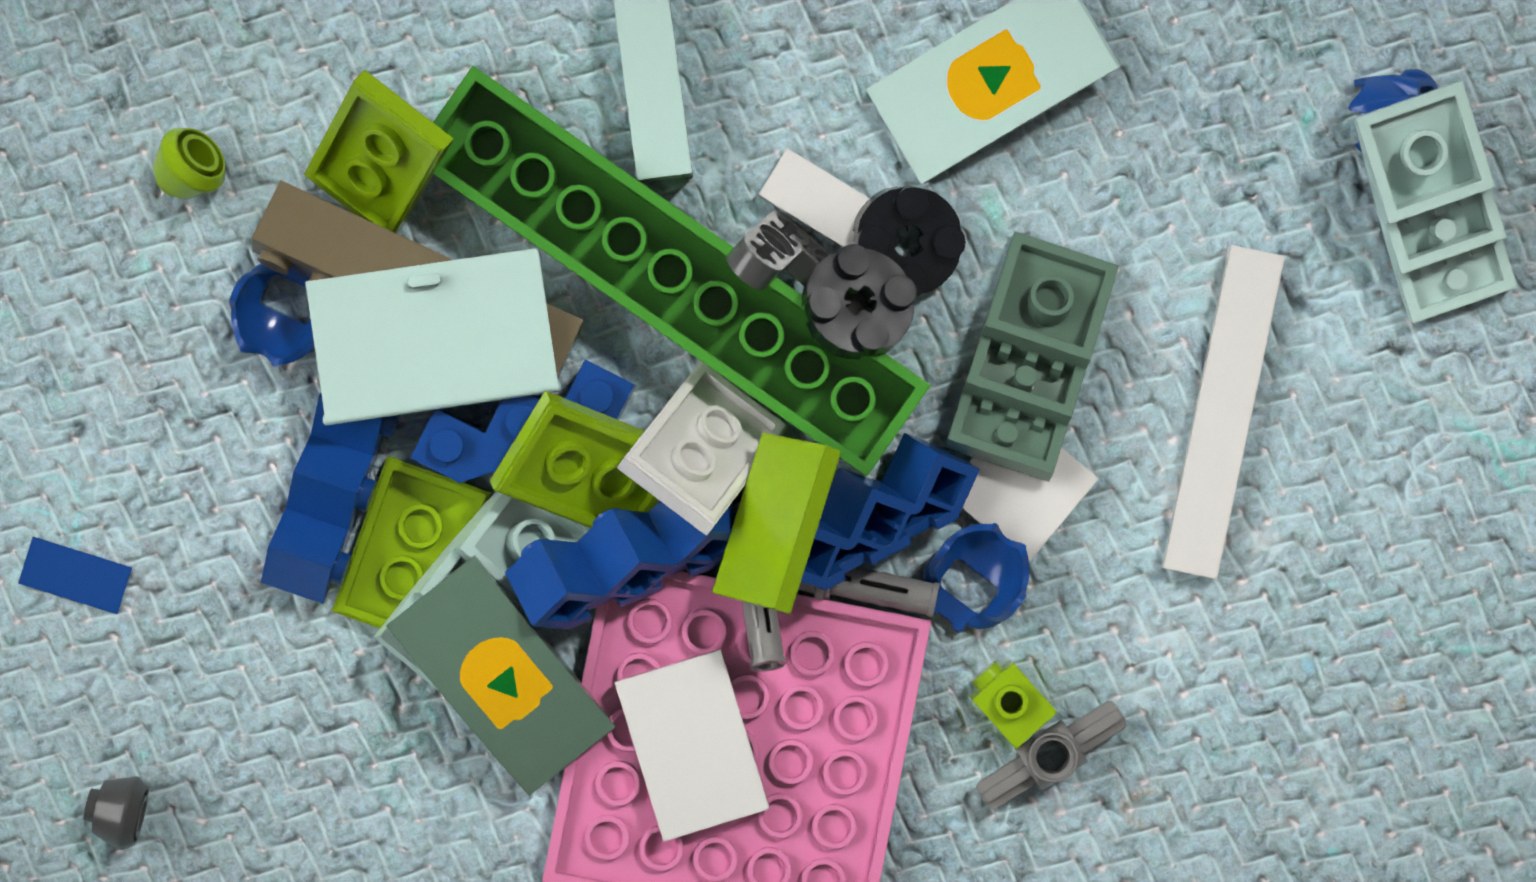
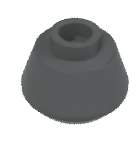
(118, 811)

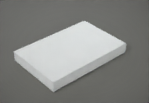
(700, 447)
(692, 745)

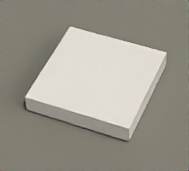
(1024, 505)

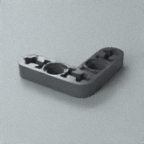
(778, 246)

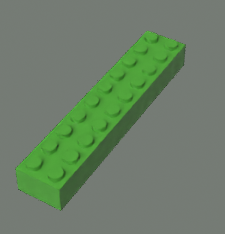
(666, 270)

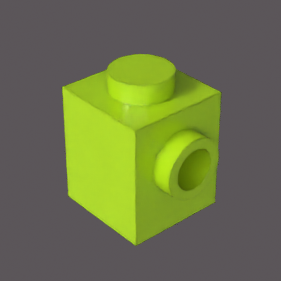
(1011, 701)

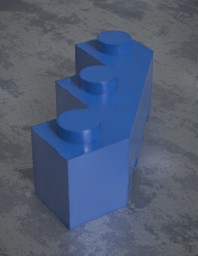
(469, 452)
(323, 505)
(876, 519)
(616, 560)

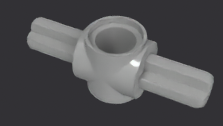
(1077, 738)

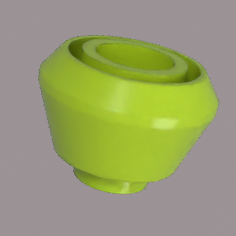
(188, 164)

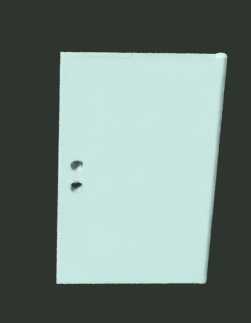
(431, 344)

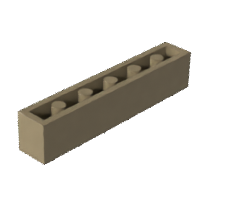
(332, 242)

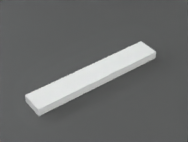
(1223, 411)

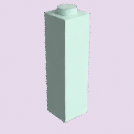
(653, 90)

